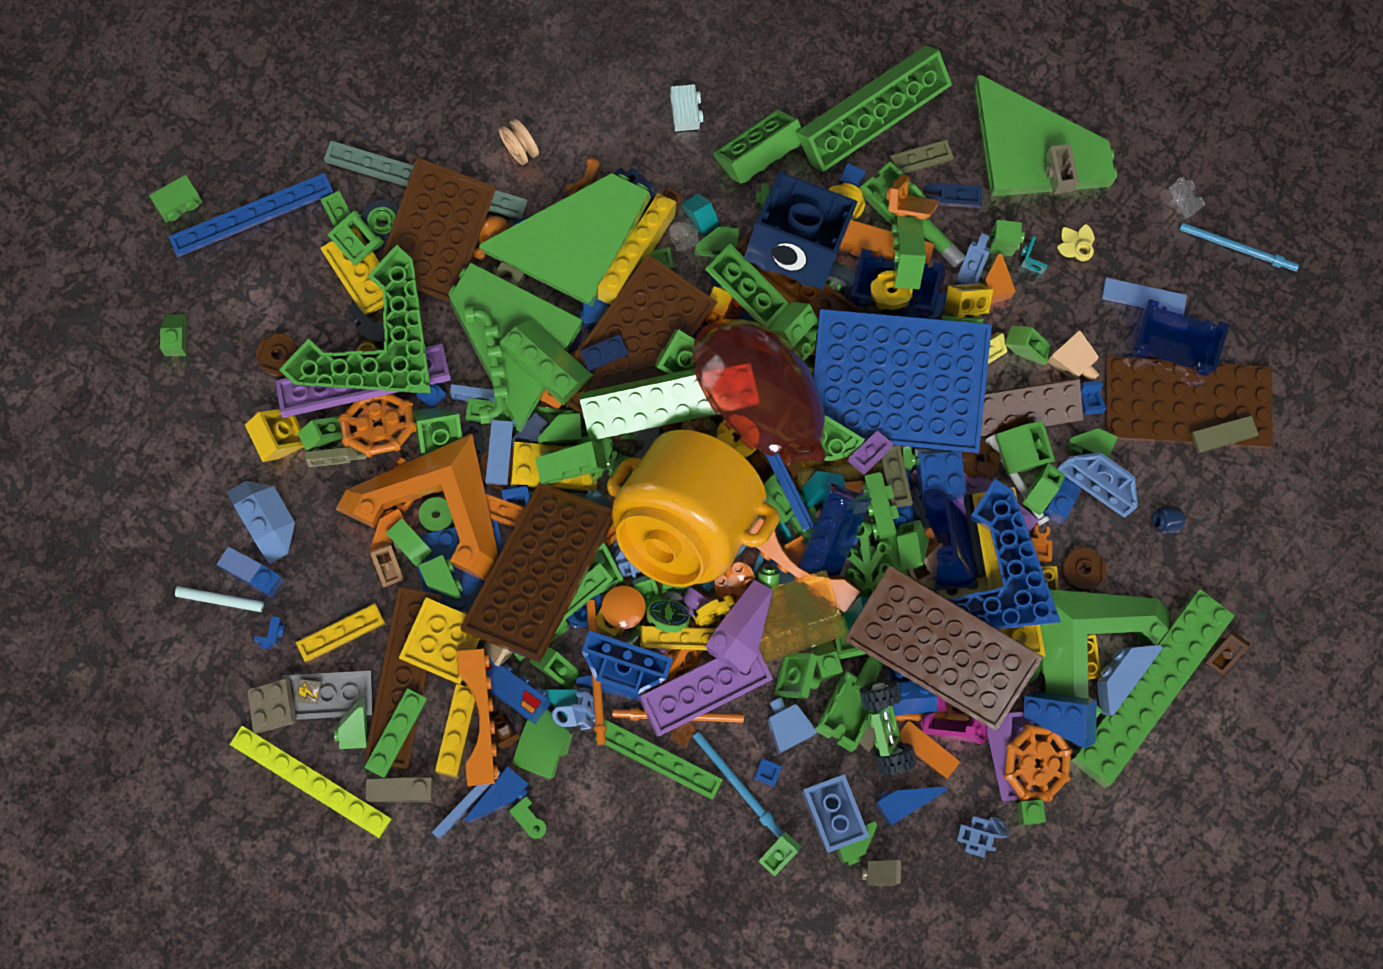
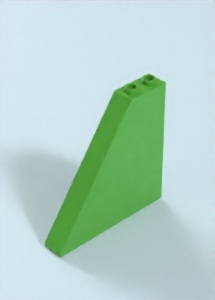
(1021, 133)
(574, 238)
(508, 308)

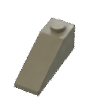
(399, 790)
(882, 873)

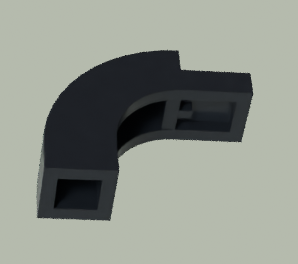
(367, 329)

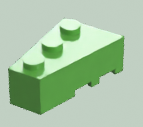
(908, 252)
(571, 462)

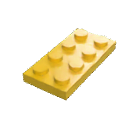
(355, 278)
(526, 473)

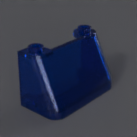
(923, 299)
(1179, 338)
(955, 561)

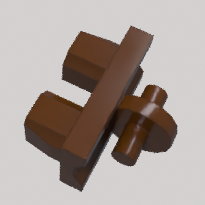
(505, 733)

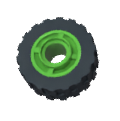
(376, 212)

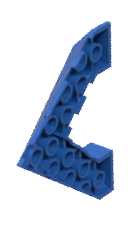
(1025, 593)

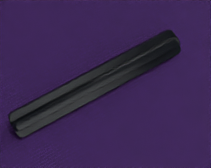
(974, 537)

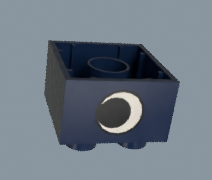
(800, 230)

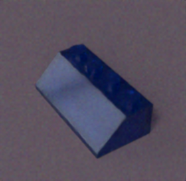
(834, 530)

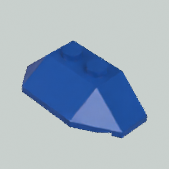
(624, 664)

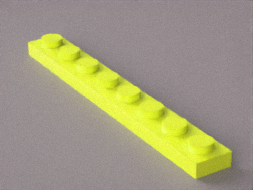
(310, 782)

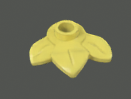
(1074, 241)

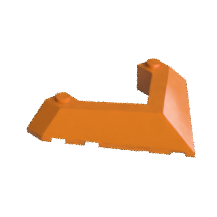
(446, 469)

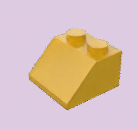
(274, 435)

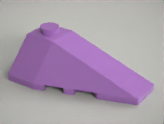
(740, 632)
(1006, 733)

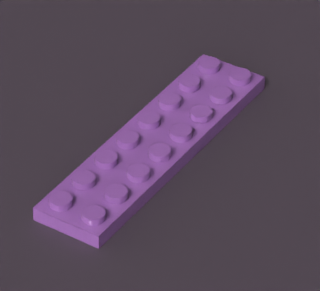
(303, 399)

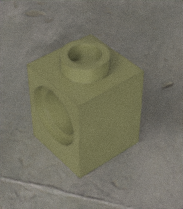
(505, 269)

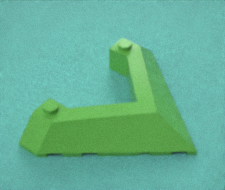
(396, 368)
(1093, 613)

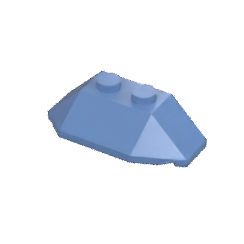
(1103, 480)
(264, 518)
(1123, 674)

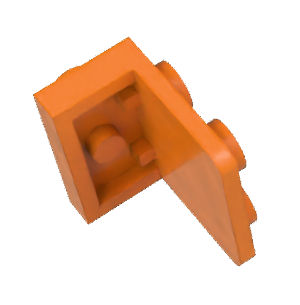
(903, 204)

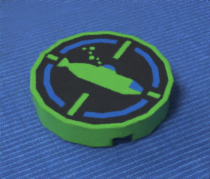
(668, 615)

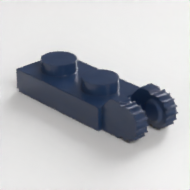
(956, 195)

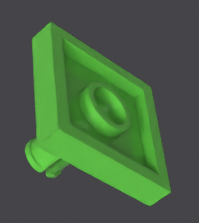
(797, 676)

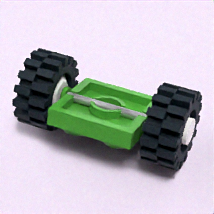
(881, 698)

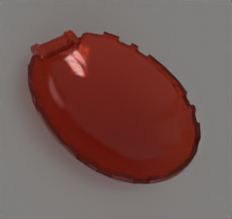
(761, 389)

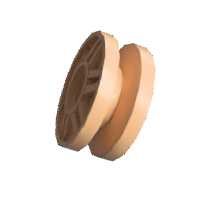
(518, 141)

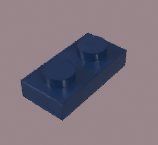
(604, 353)

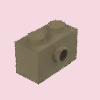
(1061, 169)

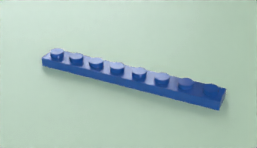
(250, 215)

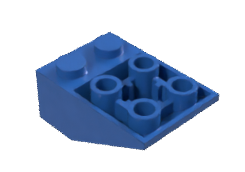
(914, 697)

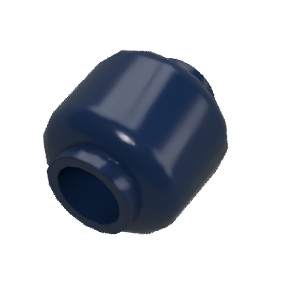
(1168, 519)

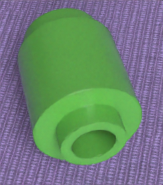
(768, 576)

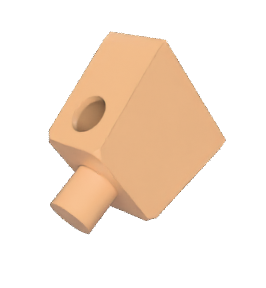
(1076, 358)

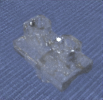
(1184, 198)

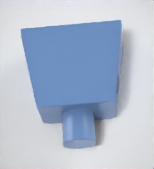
(789, 726)

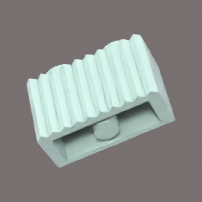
(685, 107)

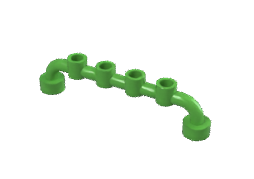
(497, 370)

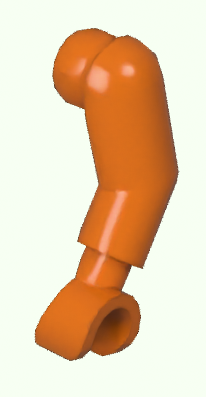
(592, 170)

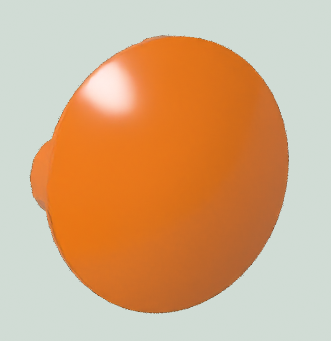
(734, 581)
(623, 607)

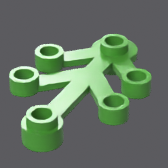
(868, 564)

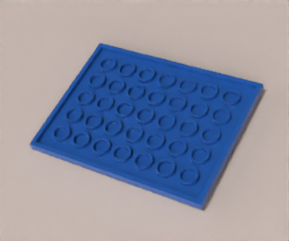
(904, 377)

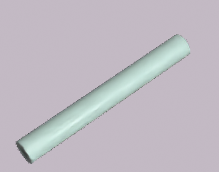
(221, 599)

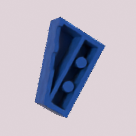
(1063, 715)

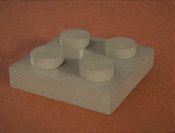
(271, 706)

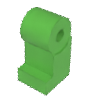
(534, 827)

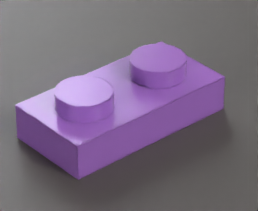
(870, 452)

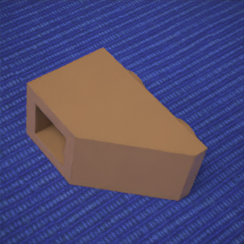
(928, 569)

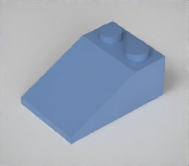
(835, 813)

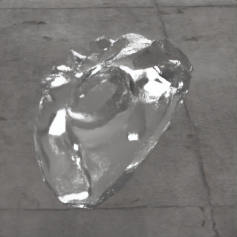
(683, 235)

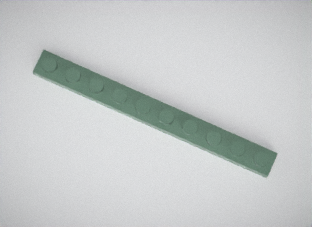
(400, 173)

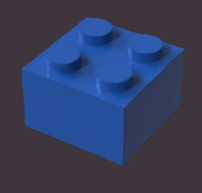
(941, 472)

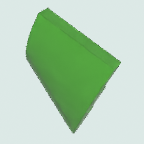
(542, 746)

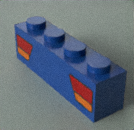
(517, 692)

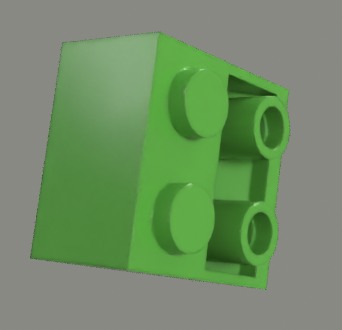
(799, 327)
(1025, 448)

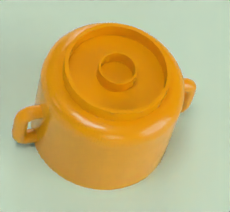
(688, 508)

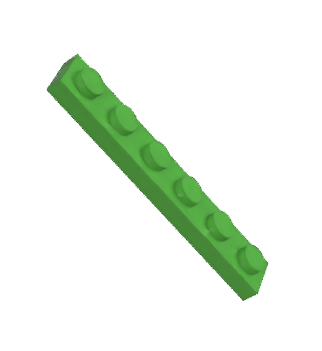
(661, 760)

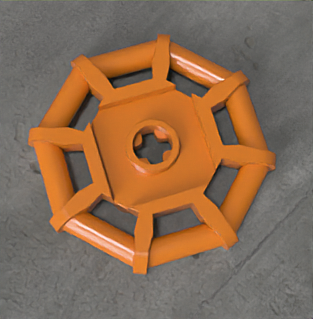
(378, 413)
(1048, 763)

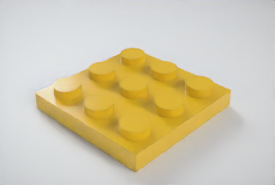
(436, 640)

